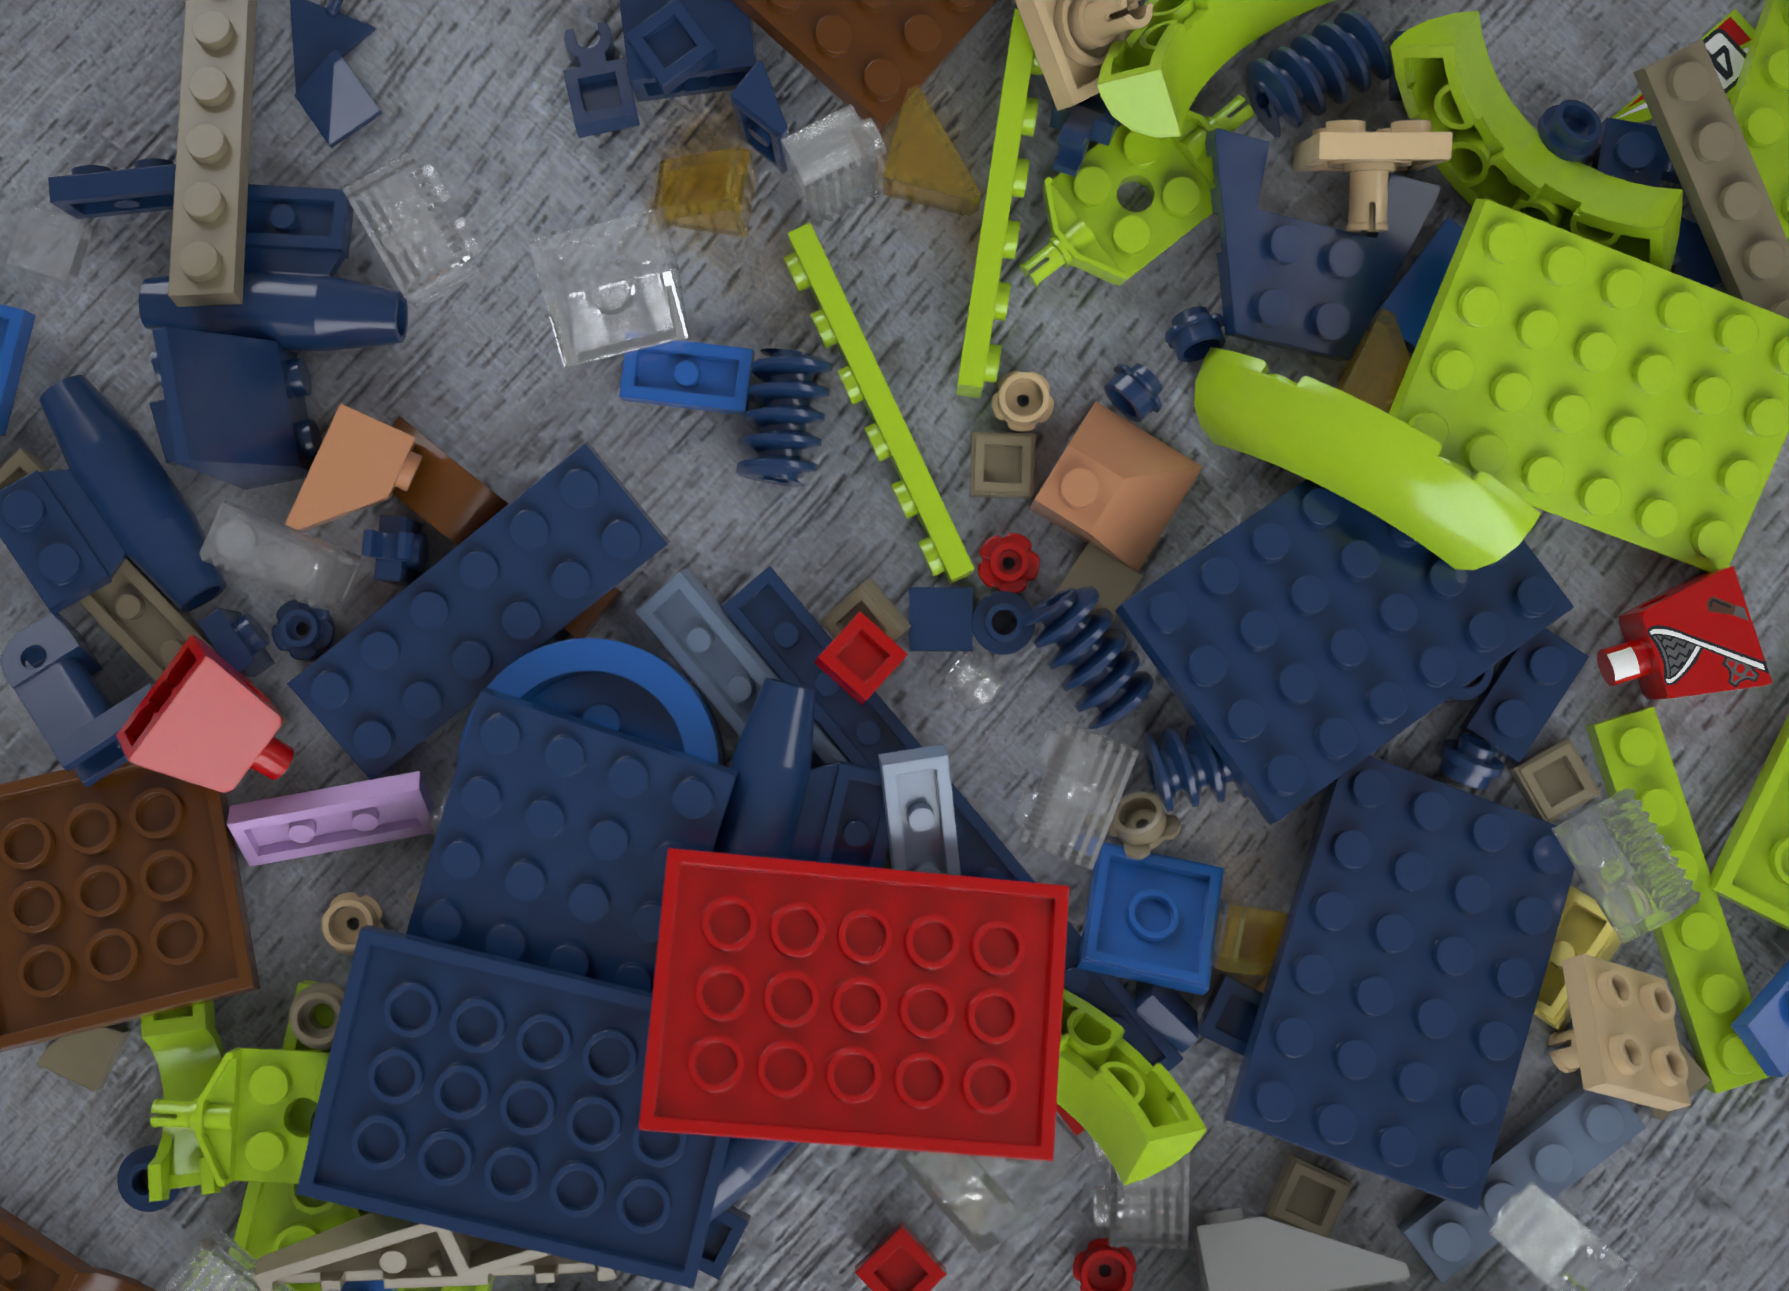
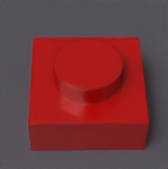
(860, 658)
(900, 1264)

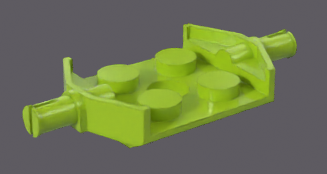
(1103, 237)
(247, 1114)

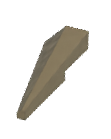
(407, 1257)

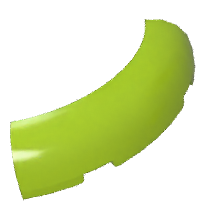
(1164, 66)
(1499, 154)
(1361, 458)
(1119, 1097)

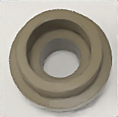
(303, 1016)

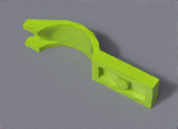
(187, 1057)

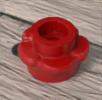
(1012, 546)
(1098, 1253)

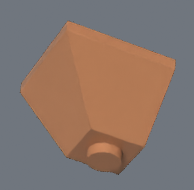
(354, 469)
(1115, 487)

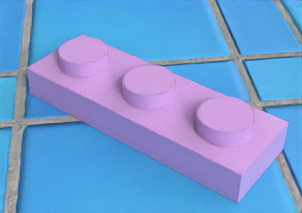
(332, 818)

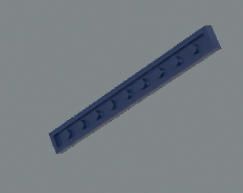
(790, 644)

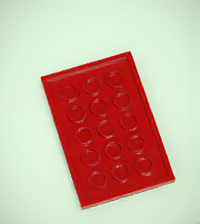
(856, 1007)

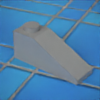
(1279, 1257)

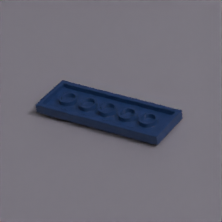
(479, 611)

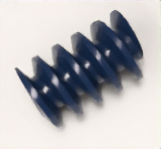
(1316, 66)
(783, 416)
(1091, 653)
(1186, 767)

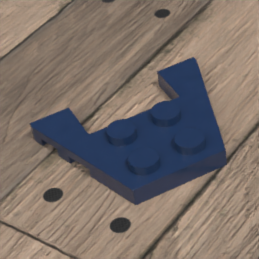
(1295, 278)

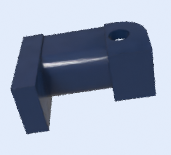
(66, 698)

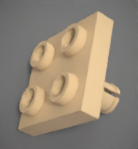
(1075, 38)
(1369, 160)
(1622, 1034)

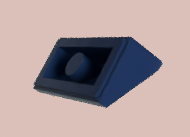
(760, 116)

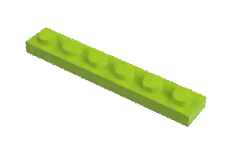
(998, 234)
(865, 382)
(1698, 941)

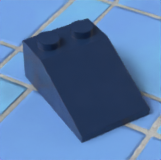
(236, 406)

